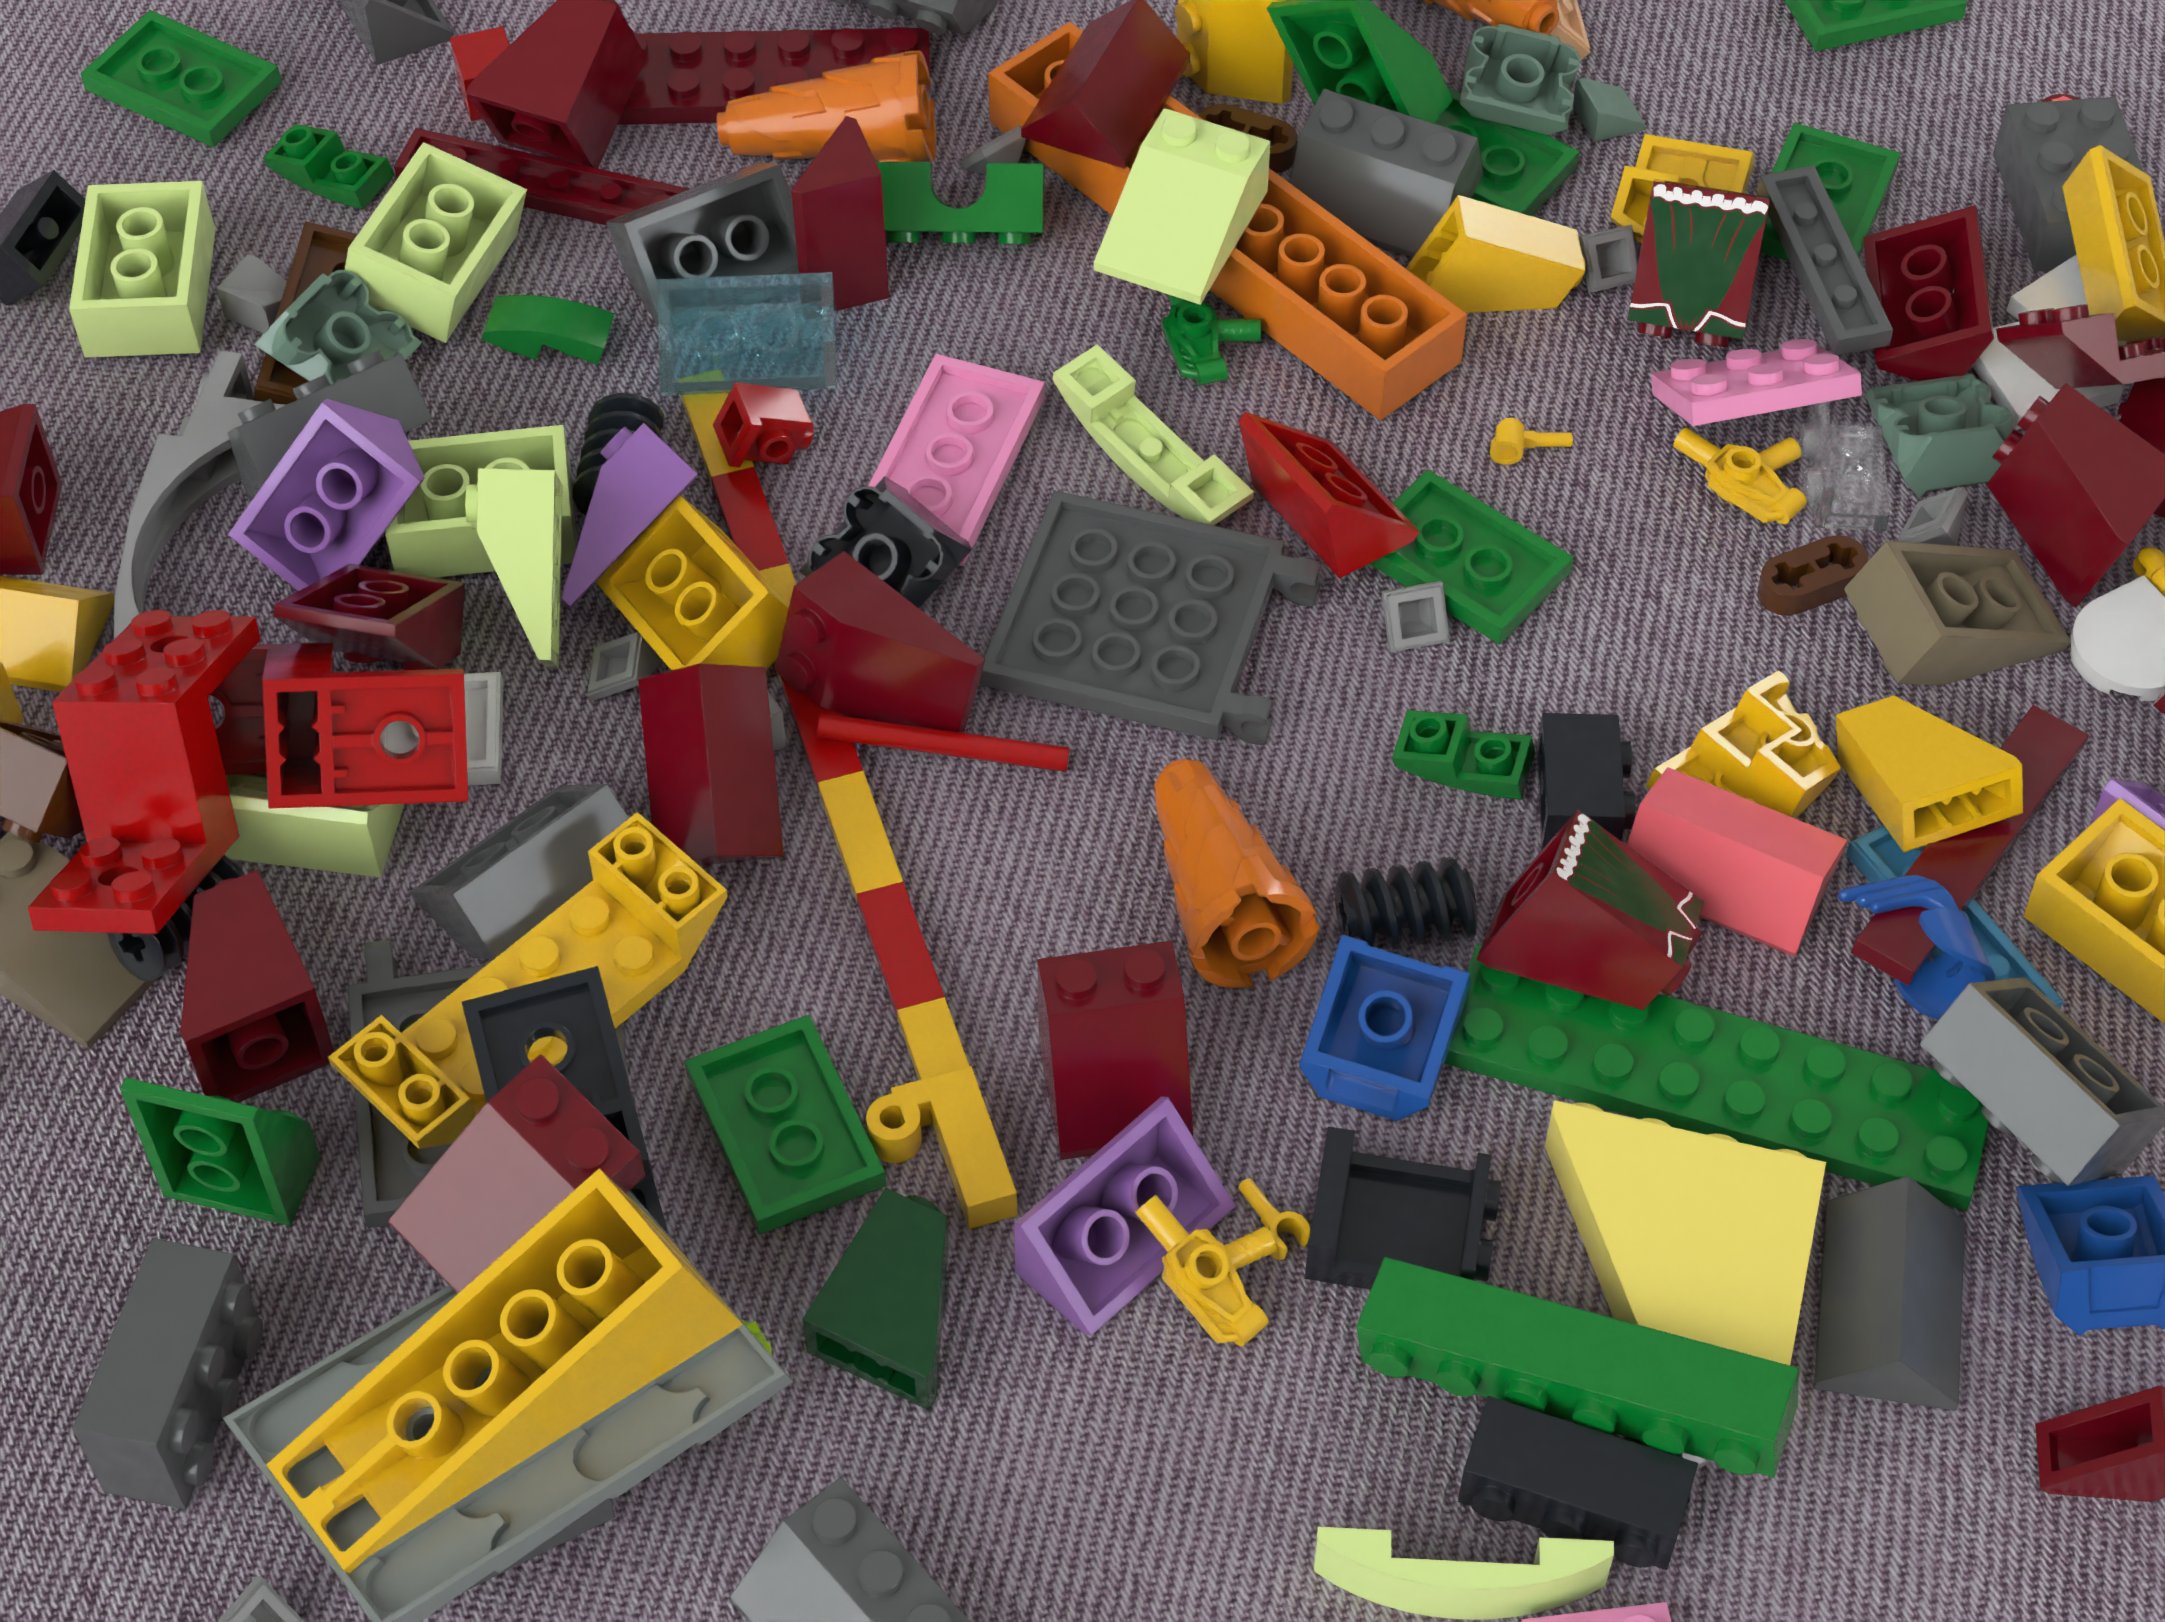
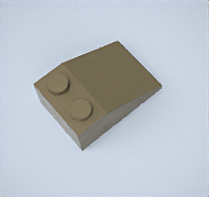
(1952, 611)
(56, 975)

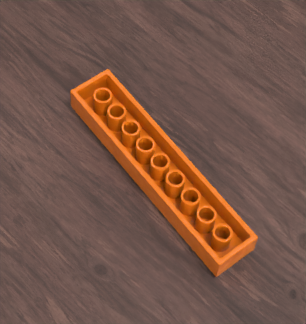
(1295, 266)

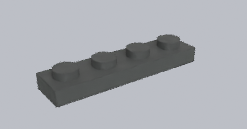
(1825, 261)

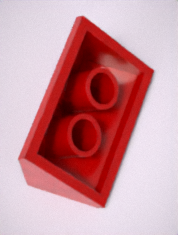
(1322, 495)

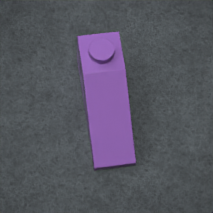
(629, 494)

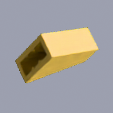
(1499, 259)
(1925, 773)

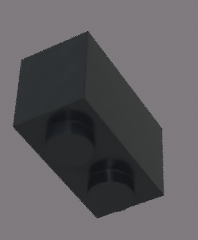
(37, 234)
(1583, 770)

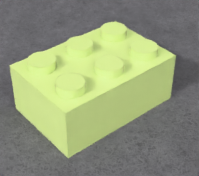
(436, 240)
(143, 269)
(432, 528)

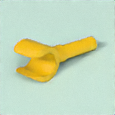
(1512, 439)
(1274, 1220)

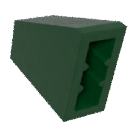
(887, 1300)

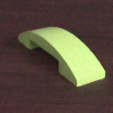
(1143, 445)
(1461, 1589)

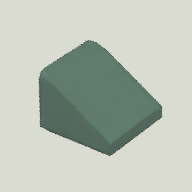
(1605, 110)

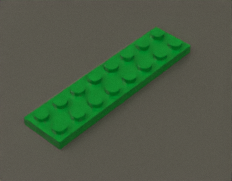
(1727, 1077)

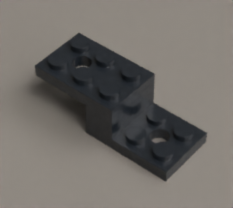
(578, 1013)

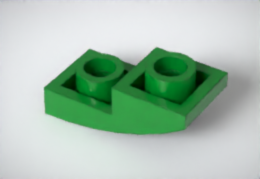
(323, 166)
(528, 321)
(1450, 754)

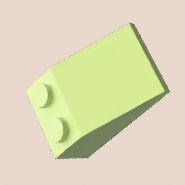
(1184, 205)
(522, 533)

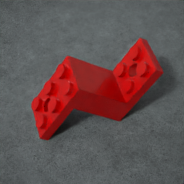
(323, 729)
(145, 773)

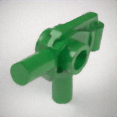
(1194, 338)

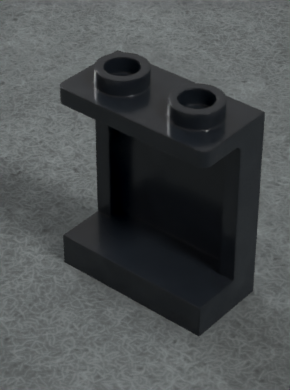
(1398, 1211)

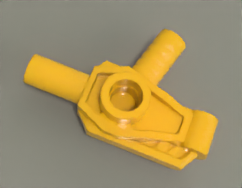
(1747, 476)
(1205, 1273)

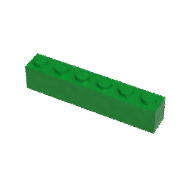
(1579, 1367)

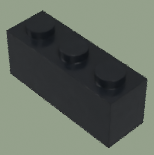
(1576, 1483)

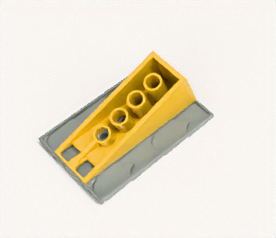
(506, 1405)

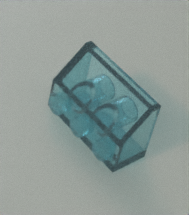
(747, 332)

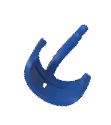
(1947, 927)

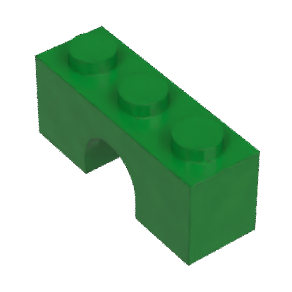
(1008, 205)

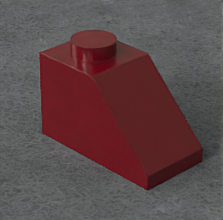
(2106, 1449)

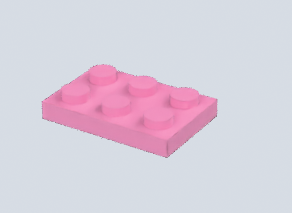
(1755, 382)

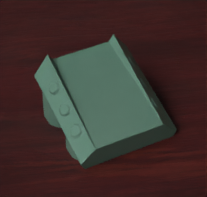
(1519, 78)
(333, 328)
(1941, 430)

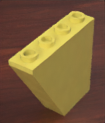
(1690, 1226)

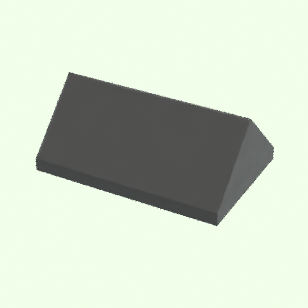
(396, 26)
(1891, 1296)

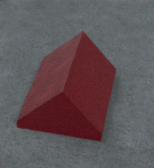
(1110, 86)
(842, 218)
(1932, 294)
(712, 762)

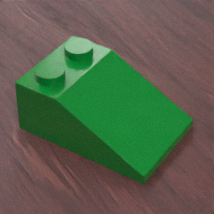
(1361, 55)
(223, 1151)

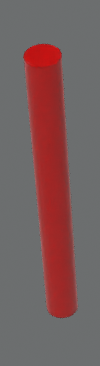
(943, 742)

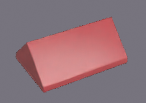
(1742, 859)

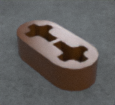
(1278, 132)
(1809, 569)

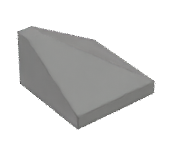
(620, 665)

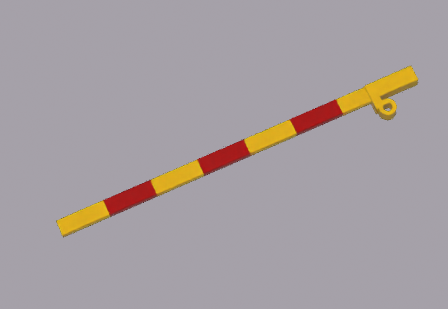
(946, 1084)

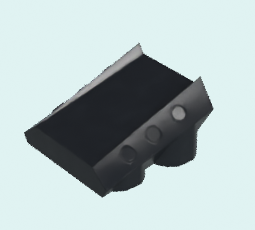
(893, 540)

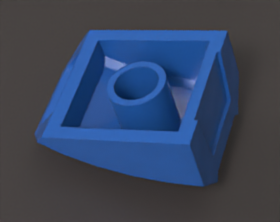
(1382, 1030)
(2099, 1250)

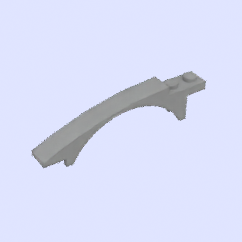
(182, 477)

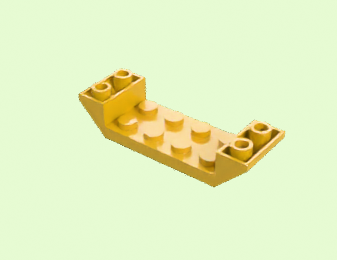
(632, 921)

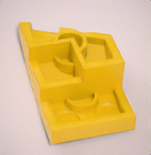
(1681, 163)
(1761, 751)

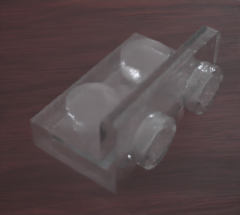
(1844, 473)

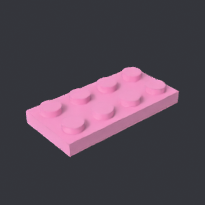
(961, 440)

